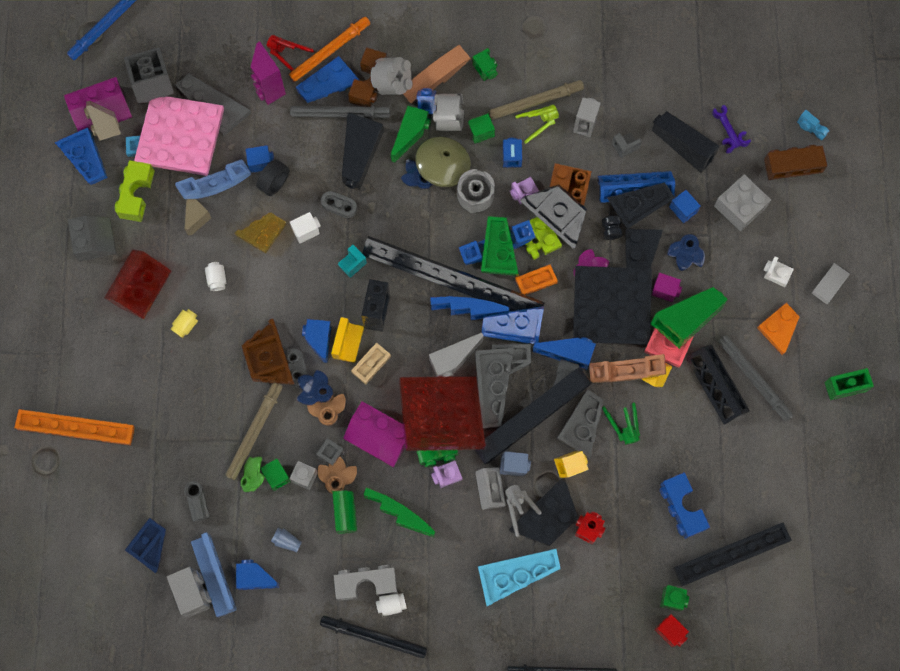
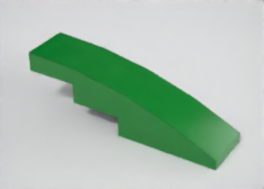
(406, 518)

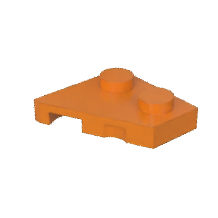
(780, 327)

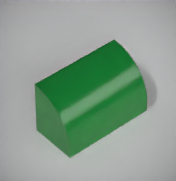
(344, 512)

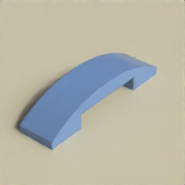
(214, 183)

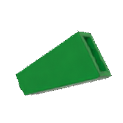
(687, 317)

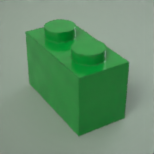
(849, 384)

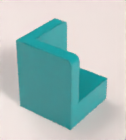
(353, 261)

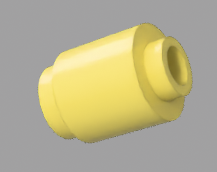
(184, 323)

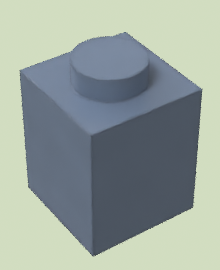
(514, 464)

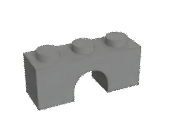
(347, 583)

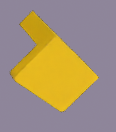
(347, 341)

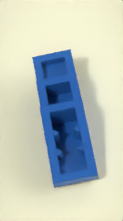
(463, 305)

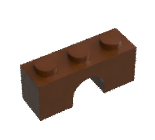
(363, 92)

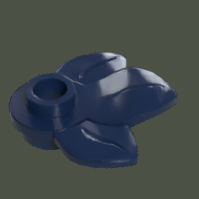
(413, 177)
(687, 255)
(312, 386)

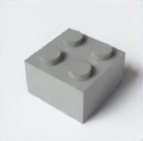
(742, 202)
(189, 592)

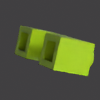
(136, 176)

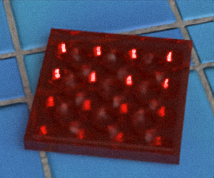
(441, 413)

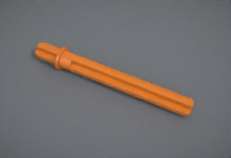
(348, 34)

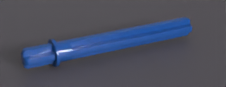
(82, 44)

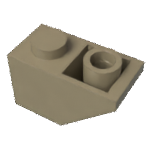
(104, 121)

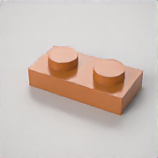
(536, 280)

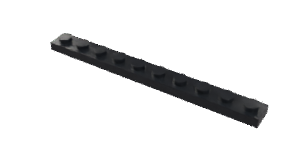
(446, 275)

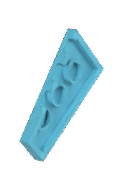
(510, 575)

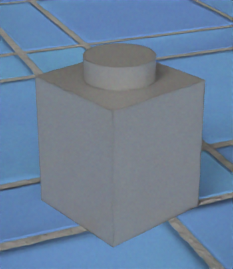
(303, 475)

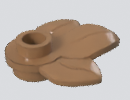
(333, 406)
(338, 473)

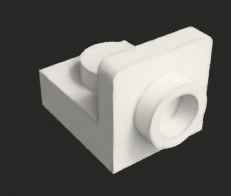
(777, 272)

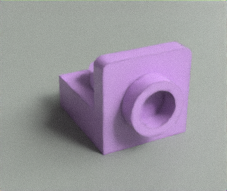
(523, 189)
(446, 474)

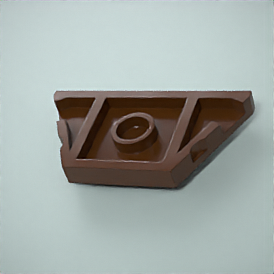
(267, 357)

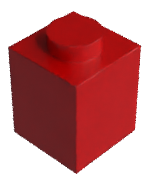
(672, 631)

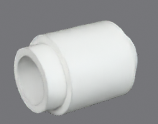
(215, 276)
(391, 604)

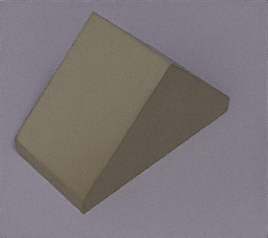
(195, 216)

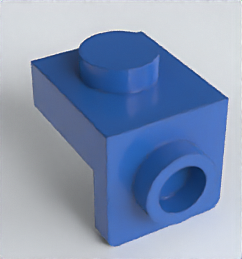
(426, 100)

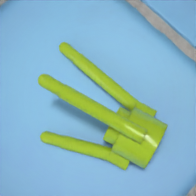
(547, 114)

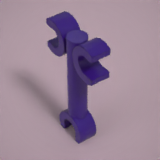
(733, 140)

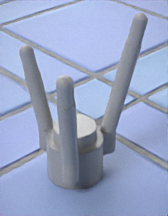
(516, 498)

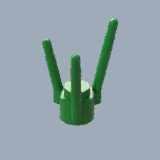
(631, 433)

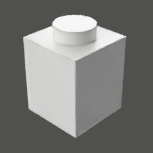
(305, 227)

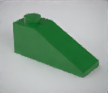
(410, 131)

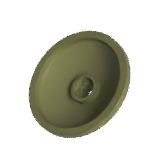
(438, 168)

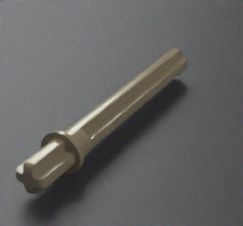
(561, 91)
(254, 430)

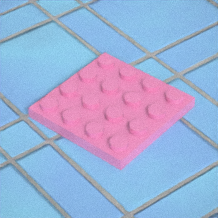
(179, 135)

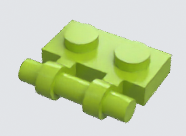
(545, 237)

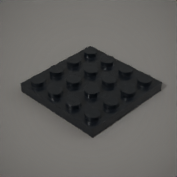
(612, 304)

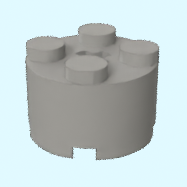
(391, 76)
(449, 112)
(484, 191)

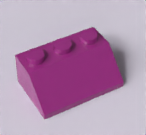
(266, 76)
(106, 94)
(376, 434)

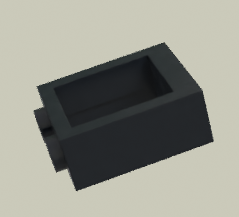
(376, 308)

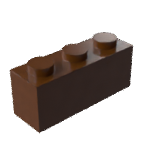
(795, 162)

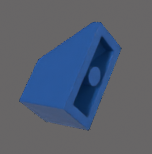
(318, 337)
(253, 576)

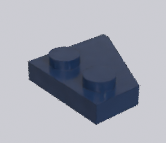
(148, 545)

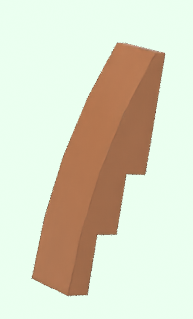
(438, 72)

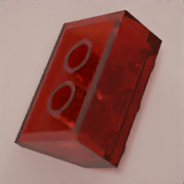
(138, 284)

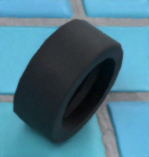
(272, 177)

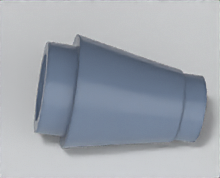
(286, 540)

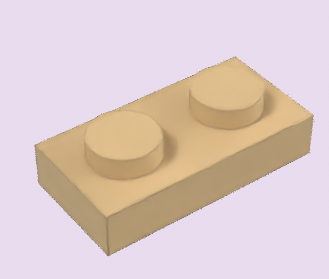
(371, 363)

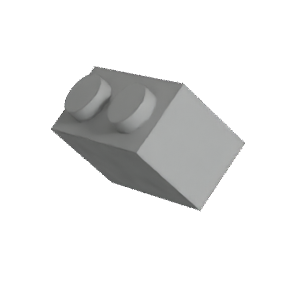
(586, 117)

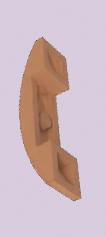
(628, 369)

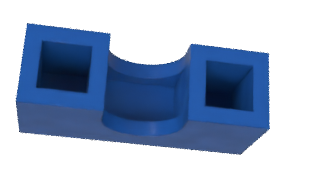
(688, 522)

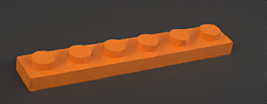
(74, 427)

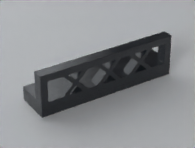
(722, 378)

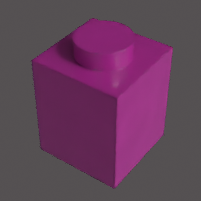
(666, 287)

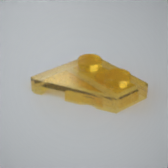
(262, 232)

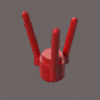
(278, 45)

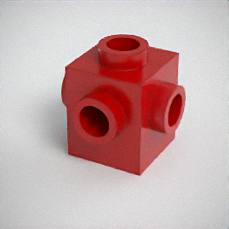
(586, 533)

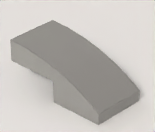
(830, 283)

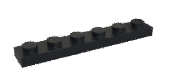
(732, 554)

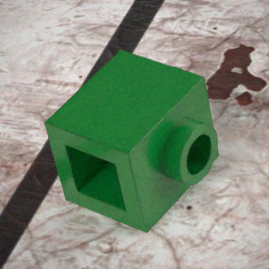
(674, 598)

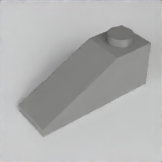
(451, 358)

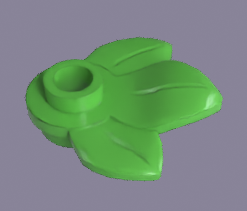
(252, 477)

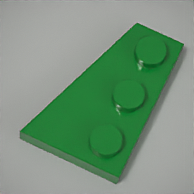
(498, 248)

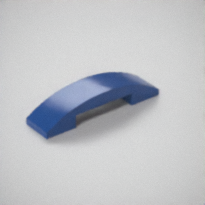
(520, 235)

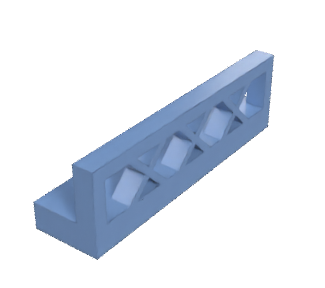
(213, 575)

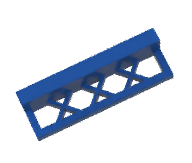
(618, 184)

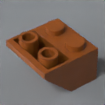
(573, 180)

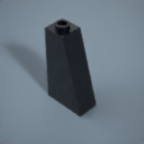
(685, 140)
(360, 147)

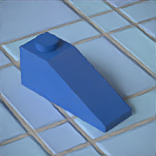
(572, 350)

